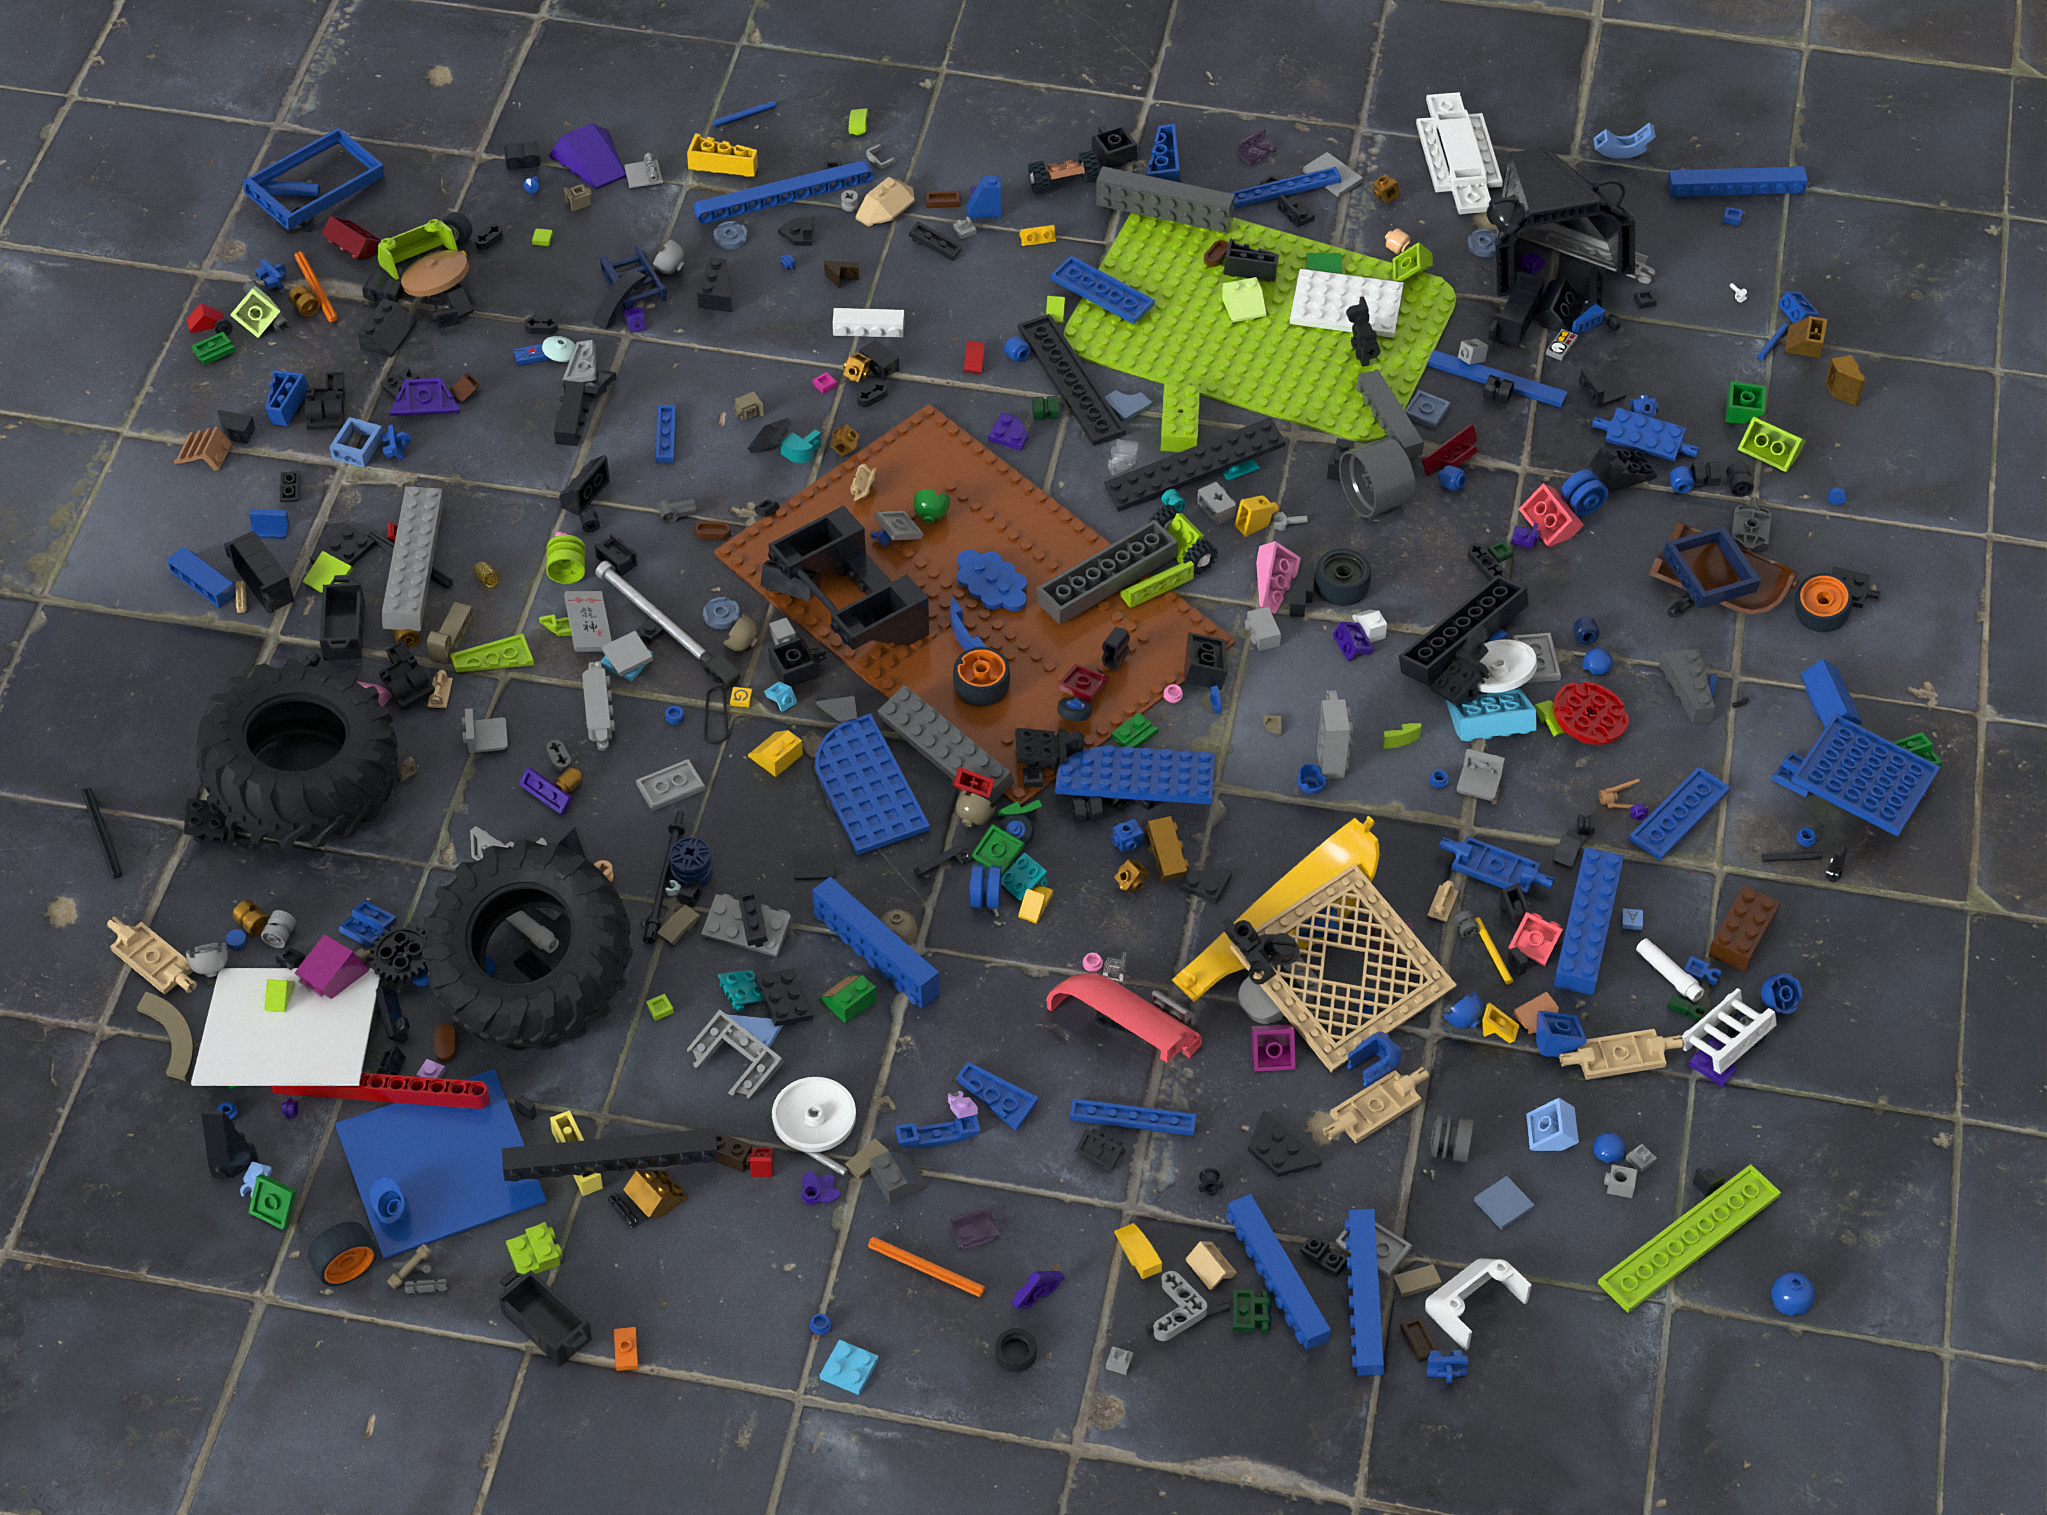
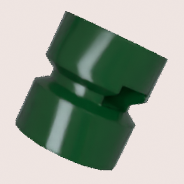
(1045, 407)

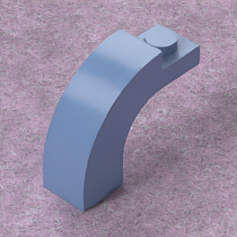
(1626, 146)

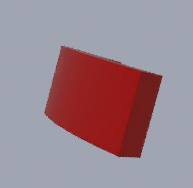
(973, 357)

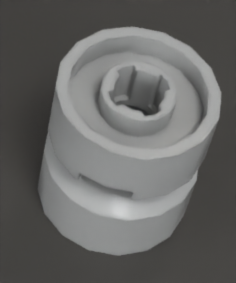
(278, 929)

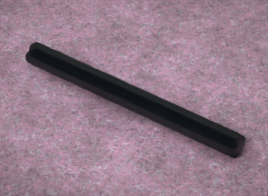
(388, 545)
(101, 833)

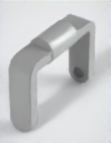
(869, 153)

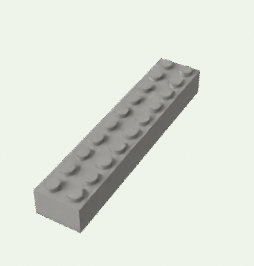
(412, 559)

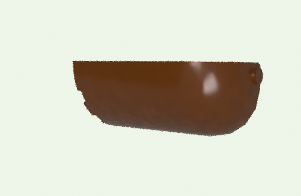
(1715, 571)

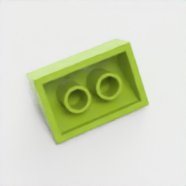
(1771, 444)

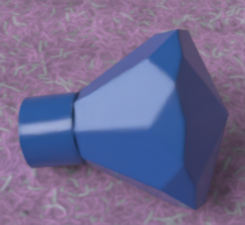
(531, 184)
(881, 536)

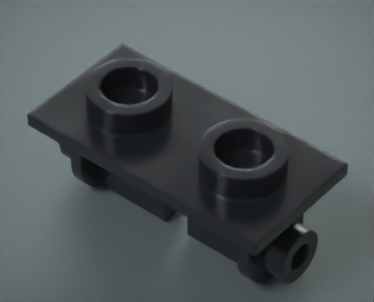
(392, 1062)

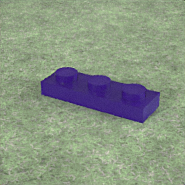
(545, 791)

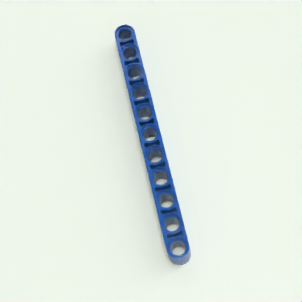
(783, 191)

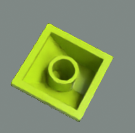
(1411, 262)

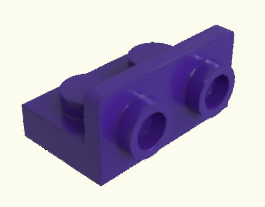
(1352, 640)

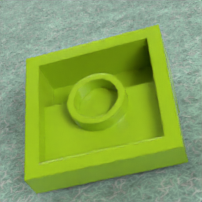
(535, 1250)

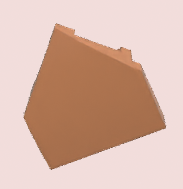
(1528, 1012)

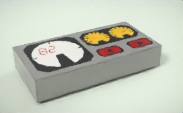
(1561, 344)

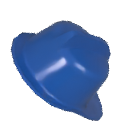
(388, 1201)

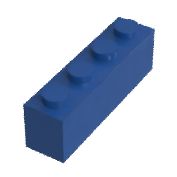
(201, 577)

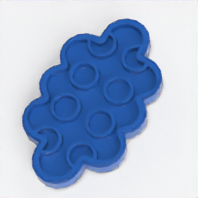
(991, 580)

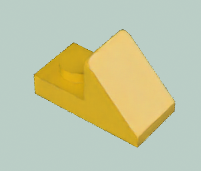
(1035, 903)
(1499, 1023)

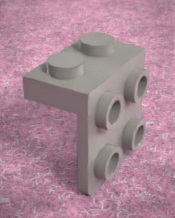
(484, 734)
(1480, 775)

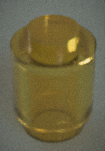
(486, 574)

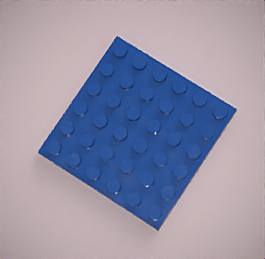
(1865, 774)

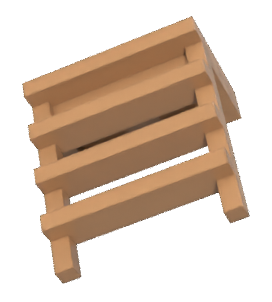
(206, 445)

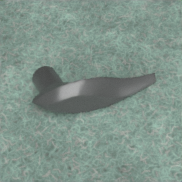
(424, 1266)

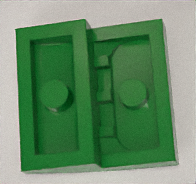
(1921, 746)
(1015, 808)

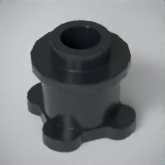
(1210, 1181)

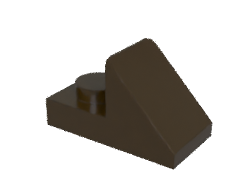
(841, 270)

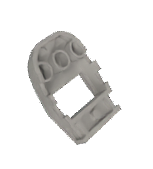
(1260, 1005)

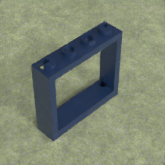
(1749, 579)

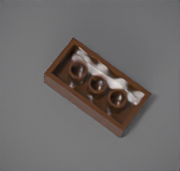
(1744, 928)

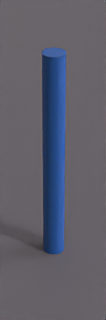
(744, 113)

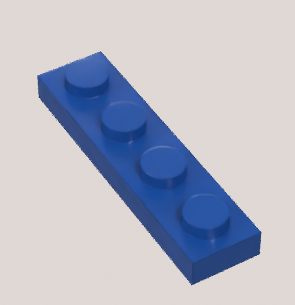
(665, 433)

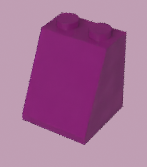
(330, 968)

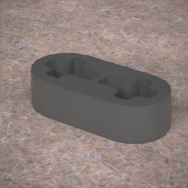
(555, 757)

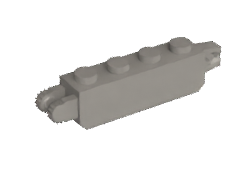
(597, 705)

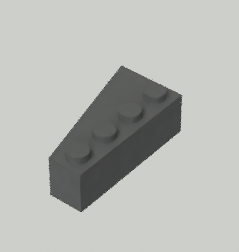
(1688, 677)

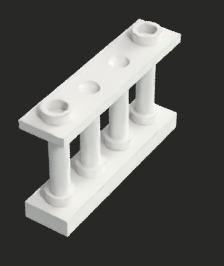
(1735, 1046)

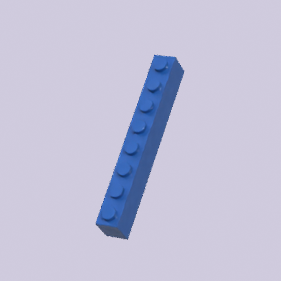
(1736, 181)
(1278, 1272)
(1365, 1292)

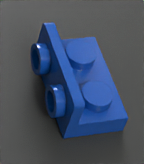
(1797, 306)

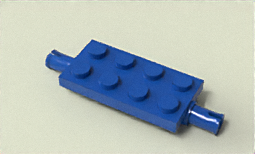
(1646, 434)
(1495, 864)

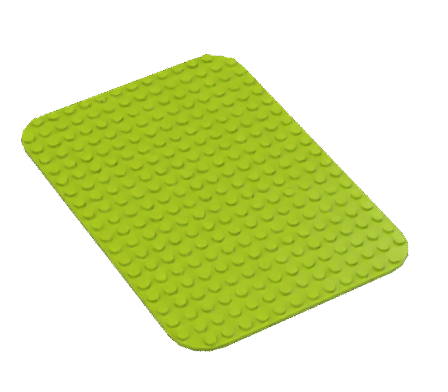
(1262, 361)

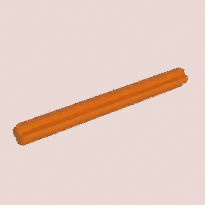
(315, 286)
(926, 1266)

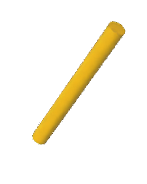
(1493, 952)

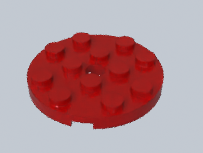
(1572, 709)

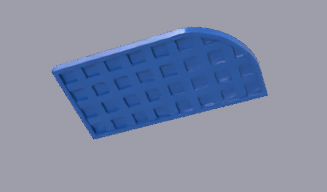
(1138, 774)
(867, 786)

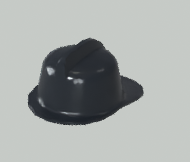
(1280, 948)

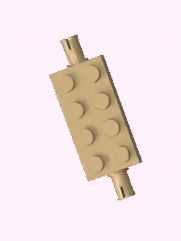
(151, 956)
(1621, 1053)
(1376, 1105)

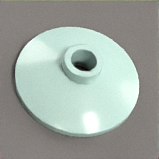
(558, 348)

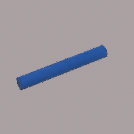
(1773, 341)

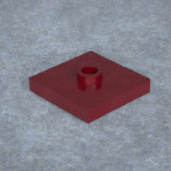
(1083, 682)

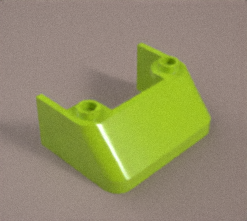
(413, 243)

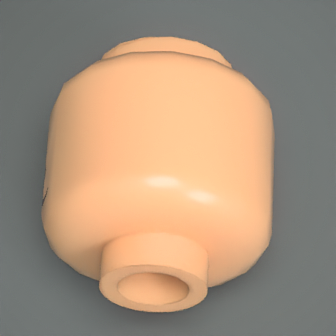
(1397, 241)

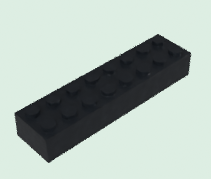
(1475, 618)

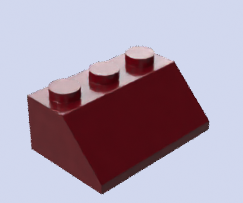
(351, 238)

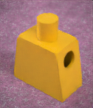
(1254, 514)

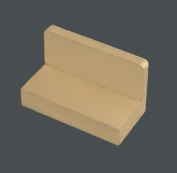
(1210, 1264)

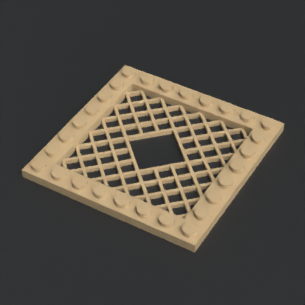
(1436, 979)

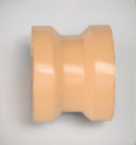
(606, 868)

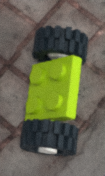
(1190, 540)

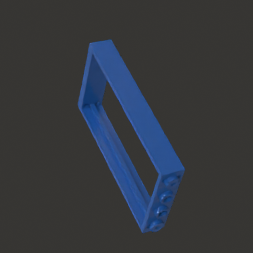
(284, 216)

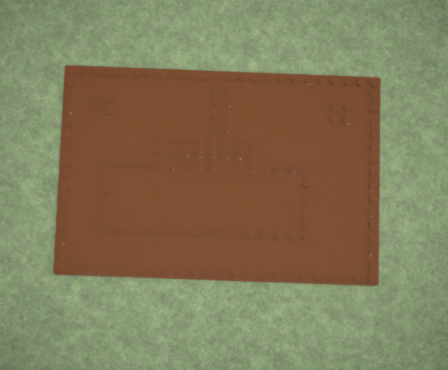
(987, 512)

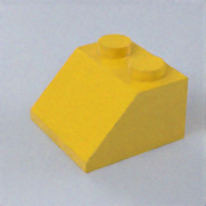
(777, 752)

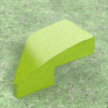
(558, 626)

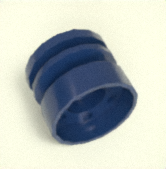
(691, 861)

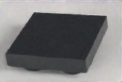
(770, 436)

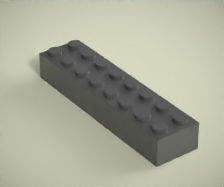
(1165, 199)
(1107, 572)
(941, 740)

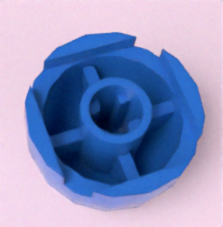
(1781, 993)
(1466, 1012)
(1793, 1293)

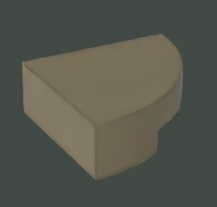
(1273, 723)
(406, 769)

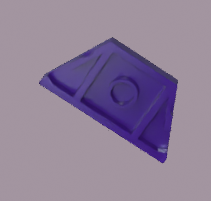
(424, 397)

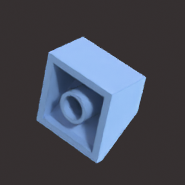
(1552, 1126)

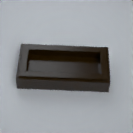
(1418, 1338)

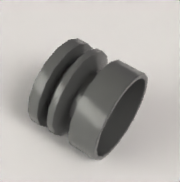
(1452, 1138)

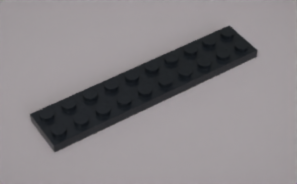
(1072, 379)
(1194, 464)

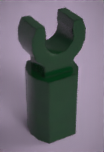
(1686, 1008)

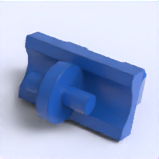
(273, 273)
(395, 442)
(1447, 1366)

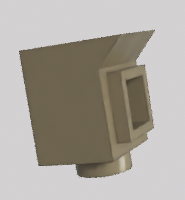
(578, 197)
(748, 406)

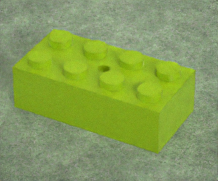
(1179, 429)

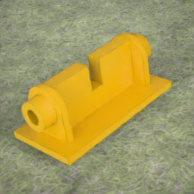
(1037, 235)

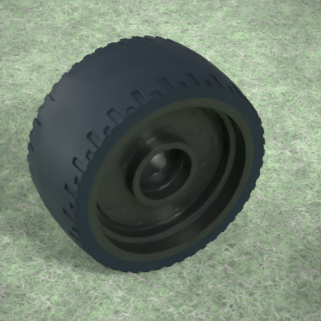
(1342, 576)

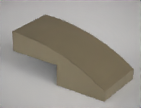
(678, 923)

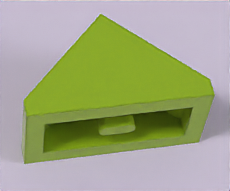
(1056, 308)
(278, 994)

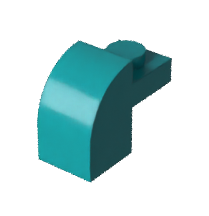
(800, 449)

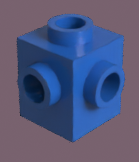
(1637, 405)
(1127, 836)

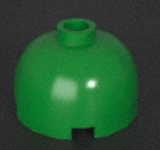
(930, 505)

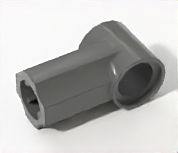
(672, 510)

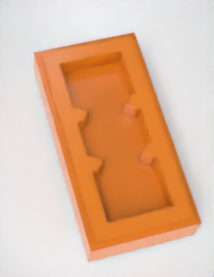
(626, 1349)

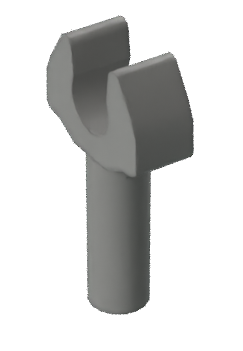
(1280, 516)

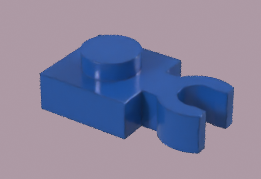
(1700, 970)

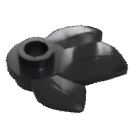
(1836, 864)

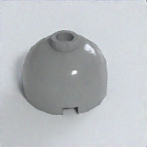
(669, 259)
(208, 959)

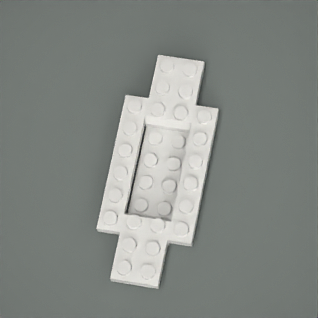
(1467, 151)

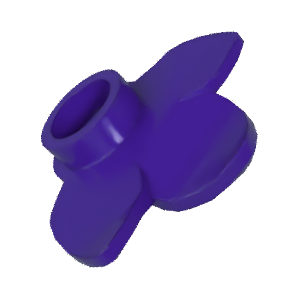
(820, 1187)

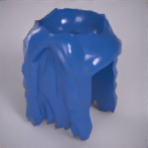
(1381, 1046)

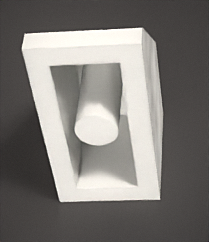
(1372, 624)

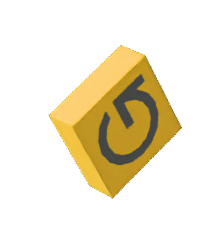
(741, 697)

